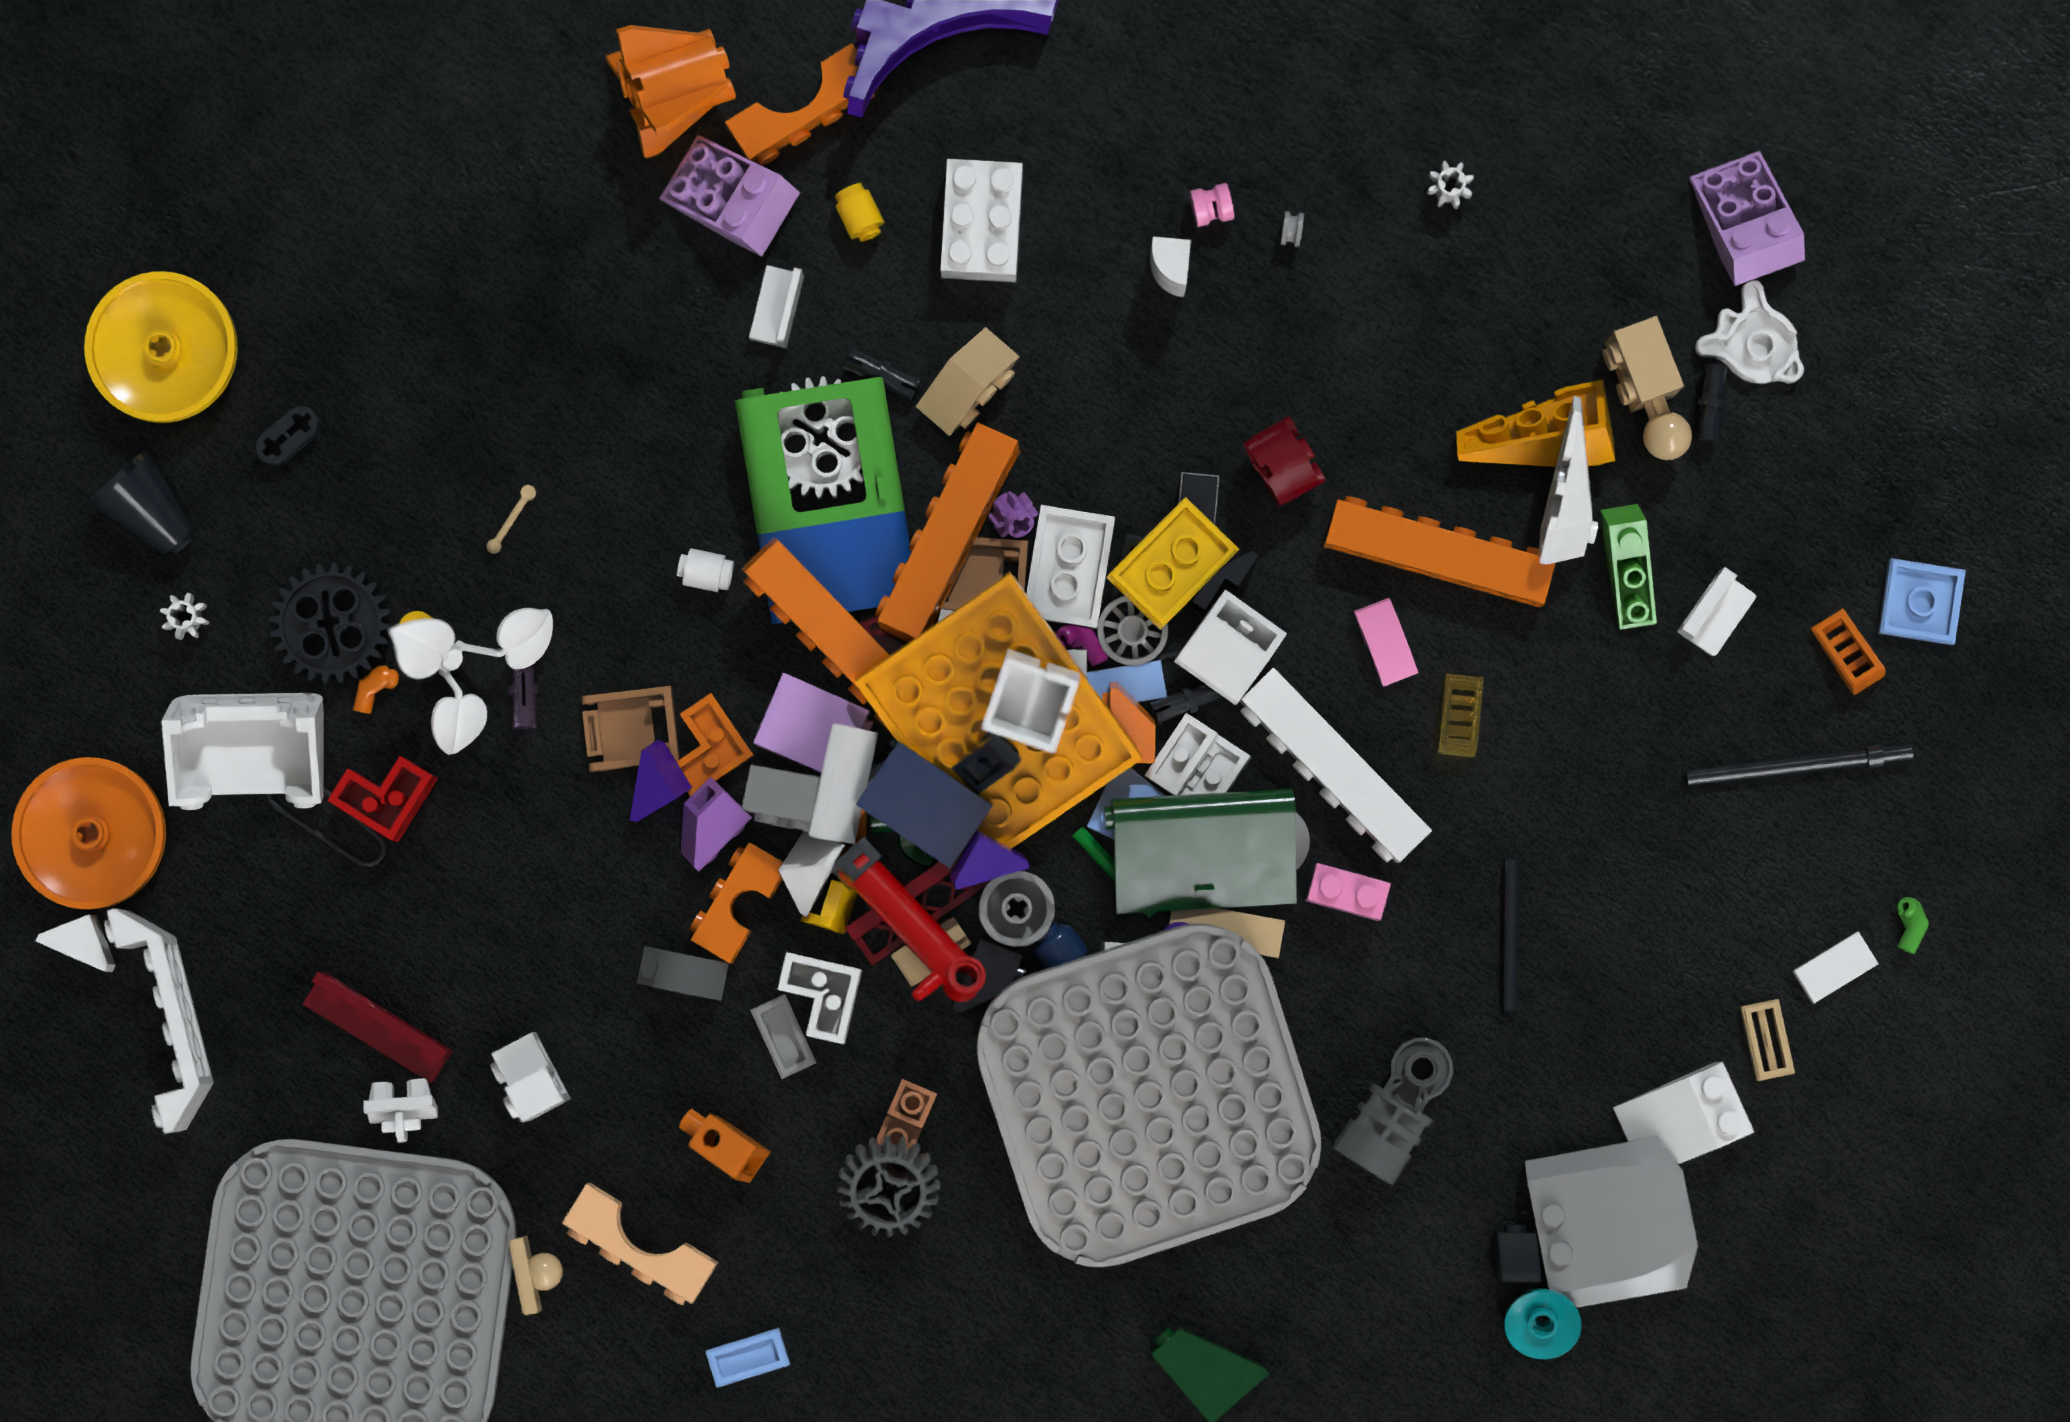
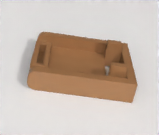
(985, 567)
(626, 726)

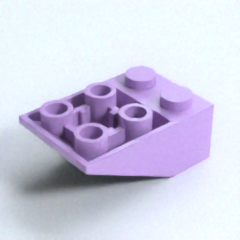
(730, 195)
(1749, 218)

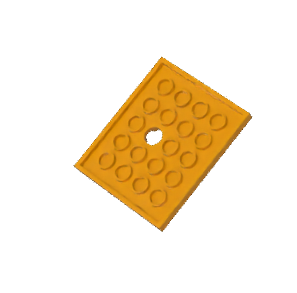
(939, 691)

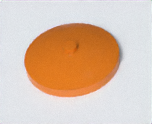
(88, 833)

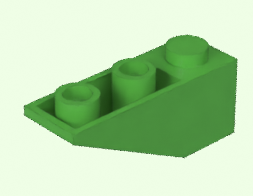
(1629, 565)

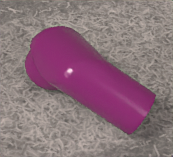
(1082, 639)

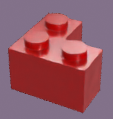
(387, 807)

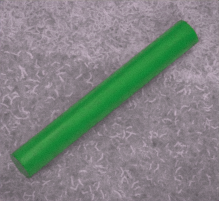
(1099, 854)

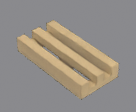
(1752, 1042)

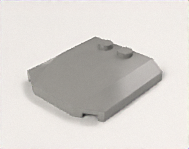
(1613, 1221)

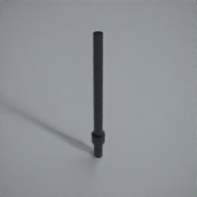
(1871, 756)

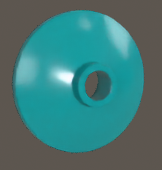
(1542, 1338)

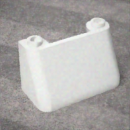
(244, 747)

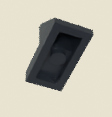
(987, 762)

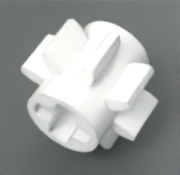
(1444, 176)
(187, 626)

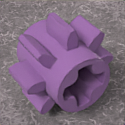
(1013, 515)

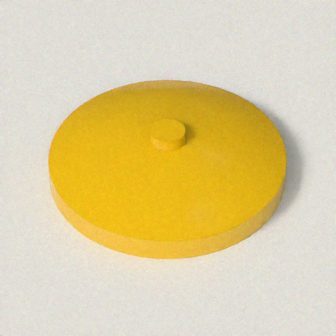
(160, 347)

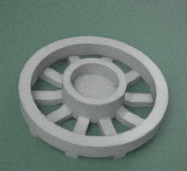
(1131, 631)

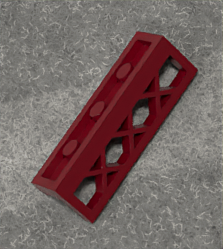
(915, 888)
(377, 1027)

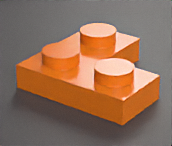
(720, 744)

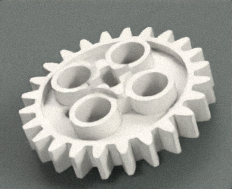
(802, 466)

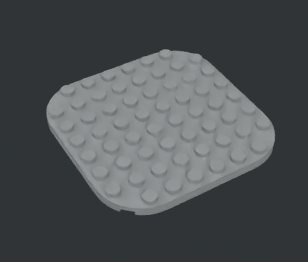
(1149, 1095)
(352, 1288)

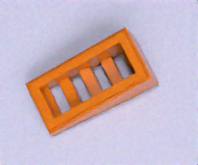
(1837, 658)

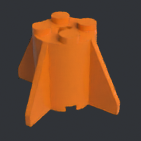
(669, 80)

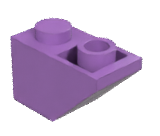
(709, 823)

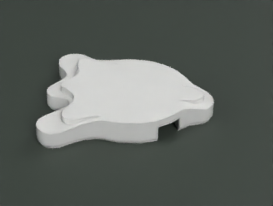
(1756, 342)

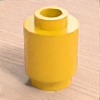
(858, 212)

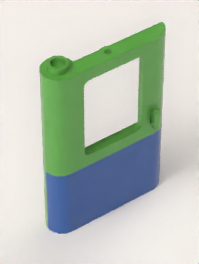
(845, 546)

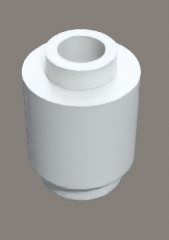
(705, 570)

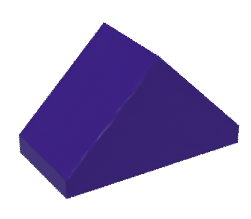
(657, 781)
(985, 860)

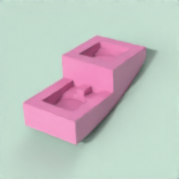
(1386, 642)

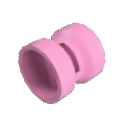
(1203, 205)

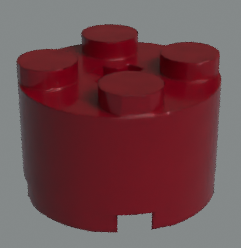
(1284, 461)

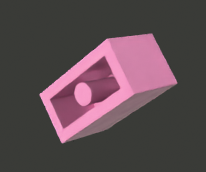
(1347, 892)

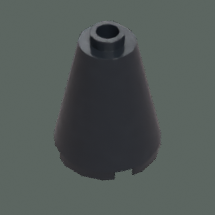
(144, 505)

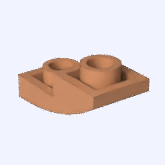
(907, 1114)

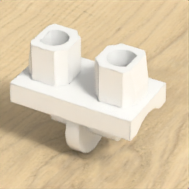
(403, 1113)

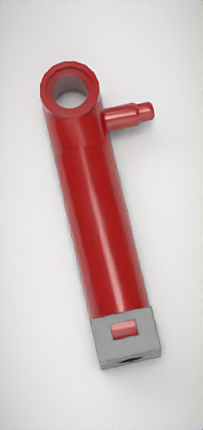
(864, 872)

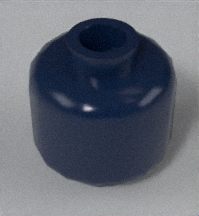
(1058, 946)

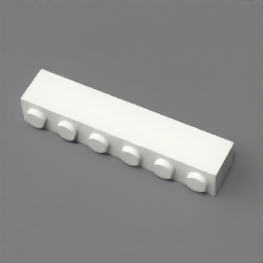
(1335, 766)

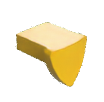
(835, 910)

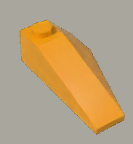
(1538, 431)

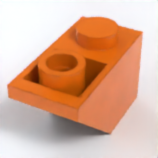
(1133, 719)

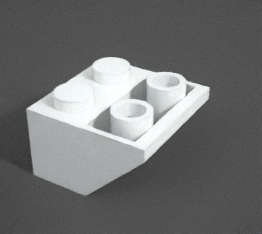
(1230, 647)

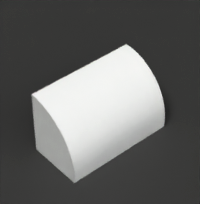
(1170, 263)

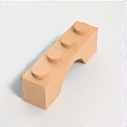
(598, 1219)

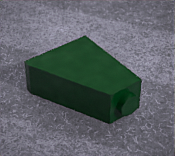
(1206, 1371)

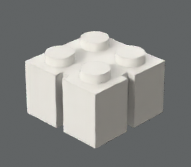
(1029, 701)

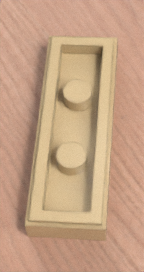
(1261, 932)

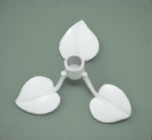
(429, 645)

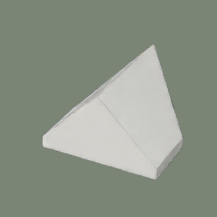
(809, 868)

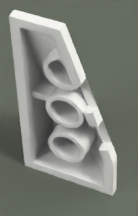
(1568, 511)

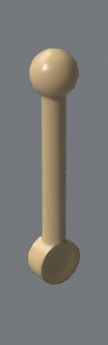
(528, 493)

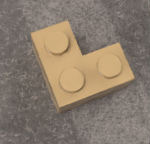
(967, 381)

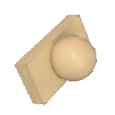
(533, 1273)

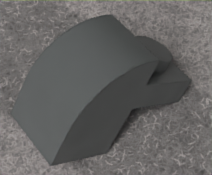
(682, 973)

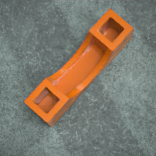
(764, 132)

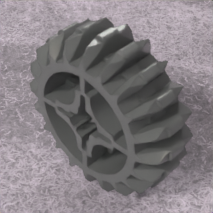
(861, 1198)

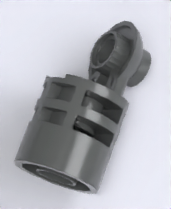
(1392, 1116)

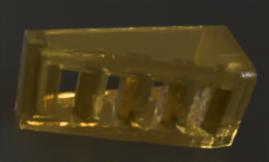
(1455, 746)

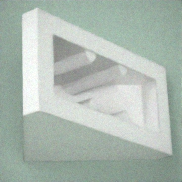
(81, 940)

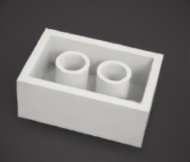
(981, 220)

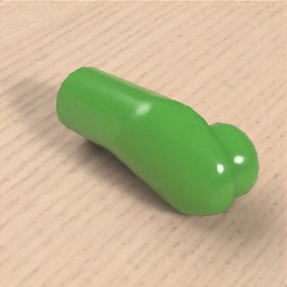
(1914, 922)

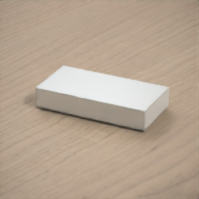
(1835, 967)

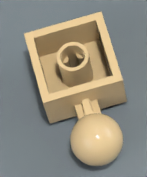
(1646, 381)

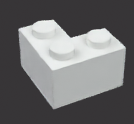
(833, 990)
(530, 1078)

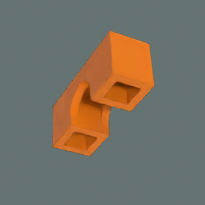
(718, 928)

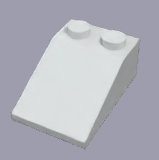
(1688, 1114)

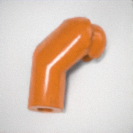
(371, 684)

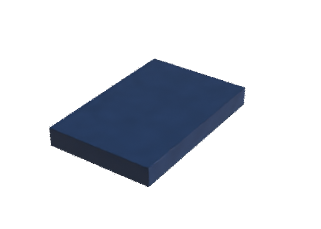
(924, 804)

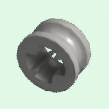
(1292, 229)

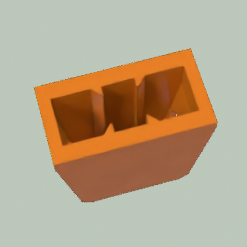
(736, 1151)

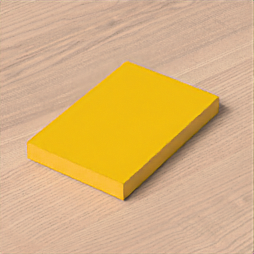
(1172, 563)

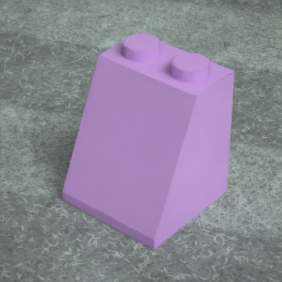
(802, 719)

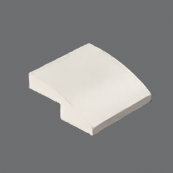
(1197, 761)

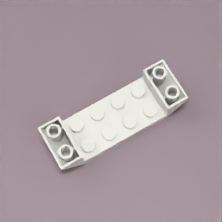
(176, 1108)

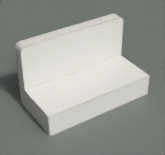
(776, 306)
(1717, 612)

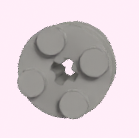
(1016, 931)

